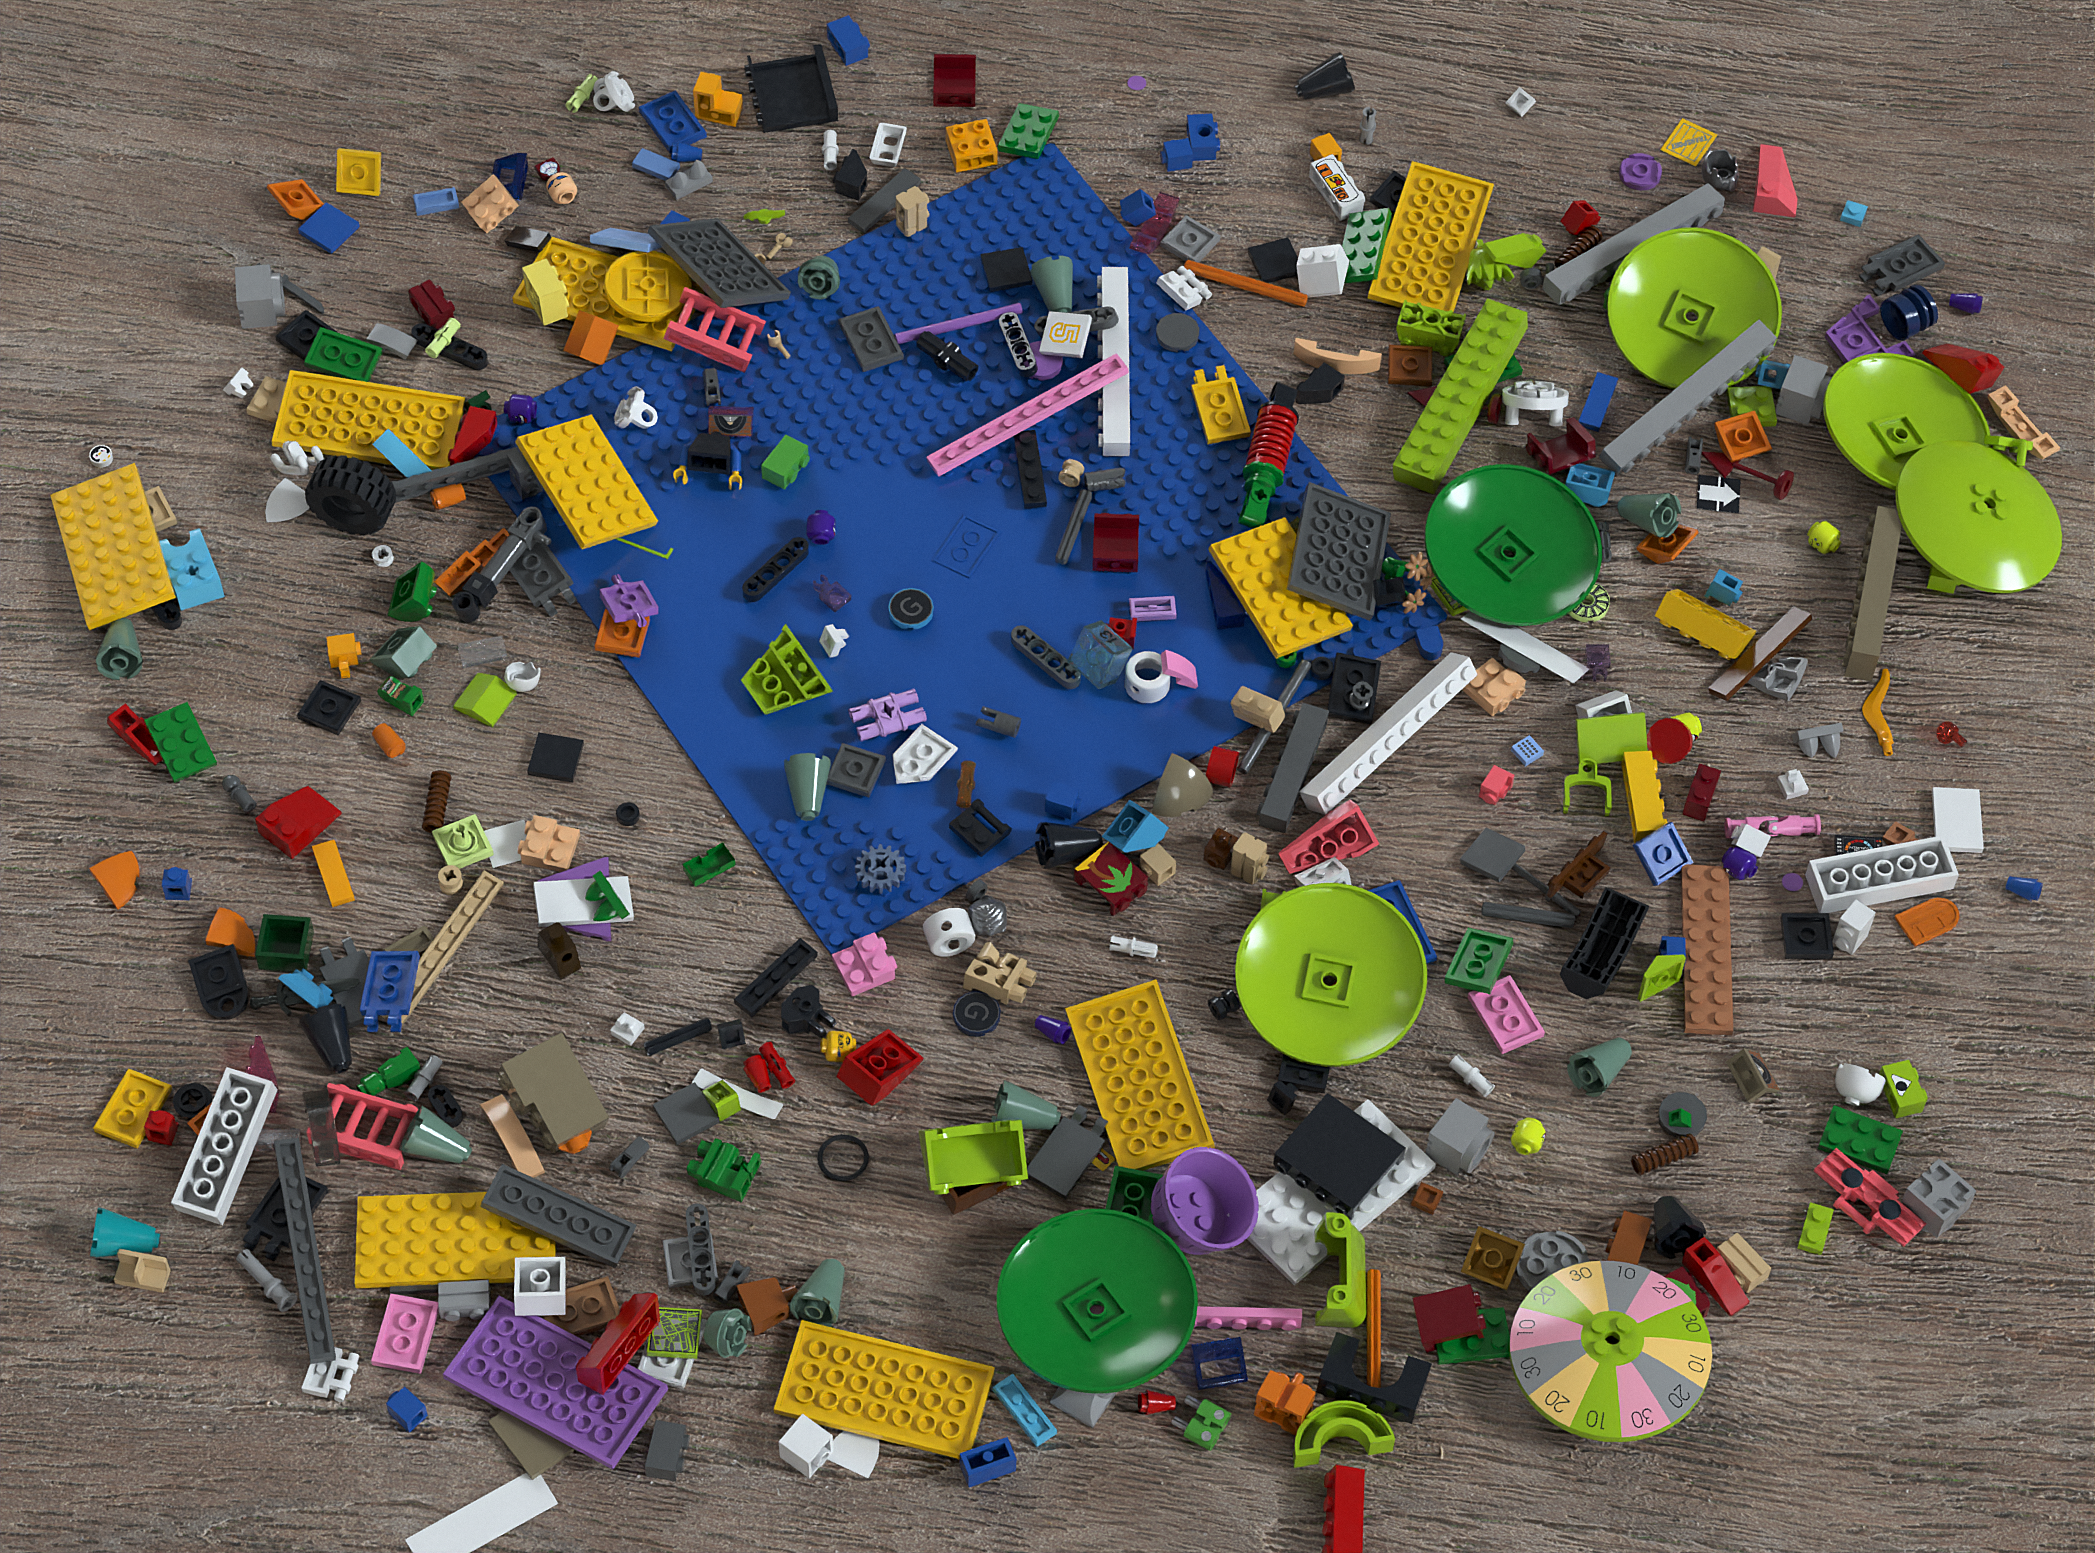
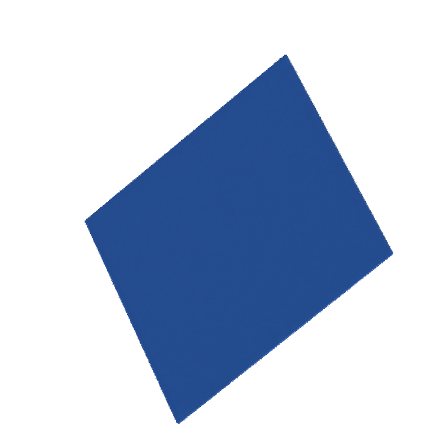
(892, 516)

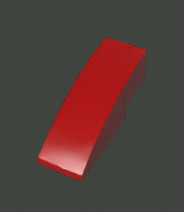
(134, 733)

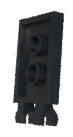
(270, 1218)

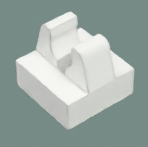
(235, 384)
(833, 640)
(1792, 784)
(627, 1029)

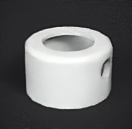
(1151, 690)
(960, 931)

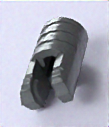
(1104, 479)
(1003, 722)

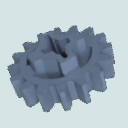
(880, 869)

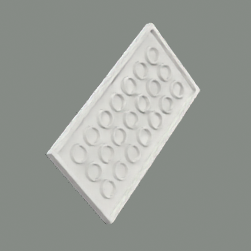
(1292, 1213)

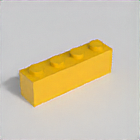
(1642, 793)

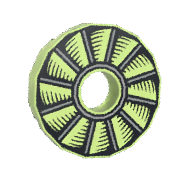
(1595, 611)

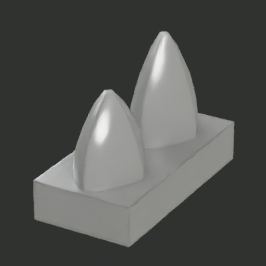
(689, 180)
(1828, 735)

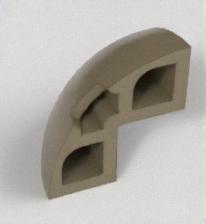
(1181, 788)

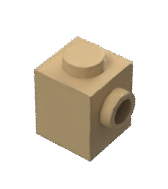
(1157, 864)

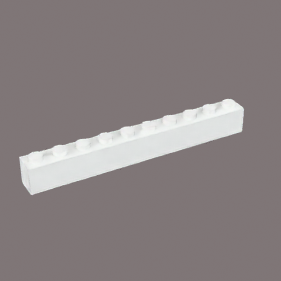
(1115, 395)
(1388, 733)

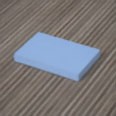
(624, 239)

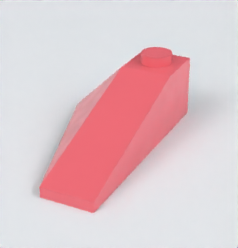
(1774, 184)
(1338, 834)

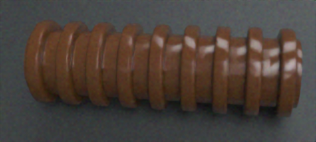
(1584, 242)
(436, 800)
(1664, 1154)

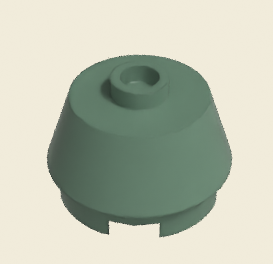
(819, 277)
(727, 1331)

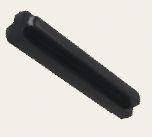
(677, 1036)

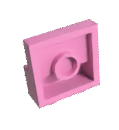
(865, 964)

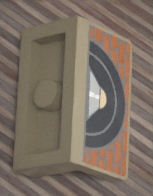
(1752, 1074)

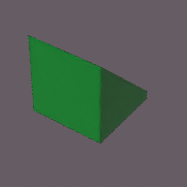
(1680, 1118)

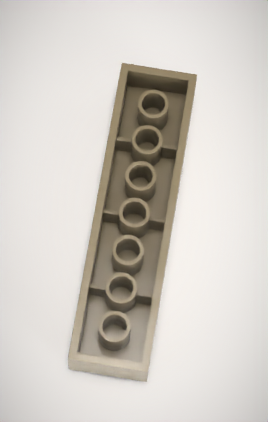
(1872, 594)

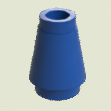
(685, 153)
(2025, 887)

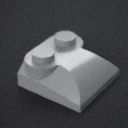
(1082, 1406)

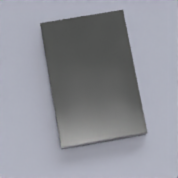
(870, 339)

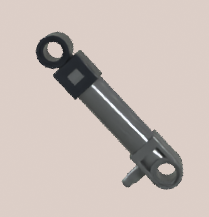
(482, 586)

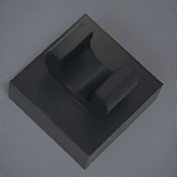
(731, 1034)
(1282, 1096)

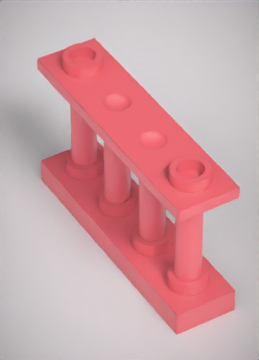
(710, 347)
(368, 1148)

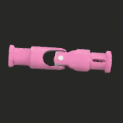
(1788, 825)

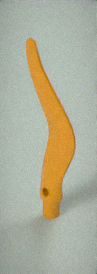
(1873, 715)

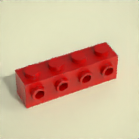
(1344, 1510)

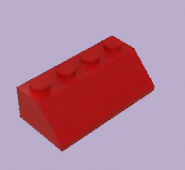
(619, 1342)

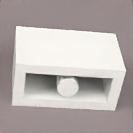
(1853, 927)

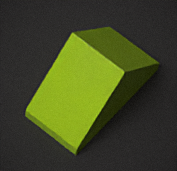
(722, 1099)

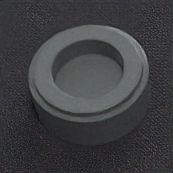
(976, 891)

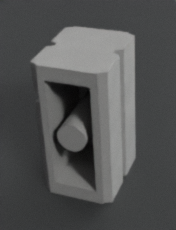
(464, 1299)

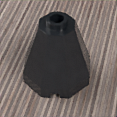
(1675, 1227)

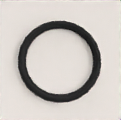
(839, 1137)

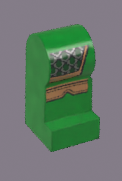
(401, 695)

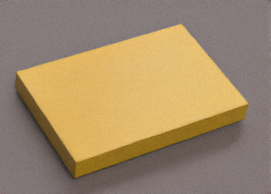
(129, 1108)

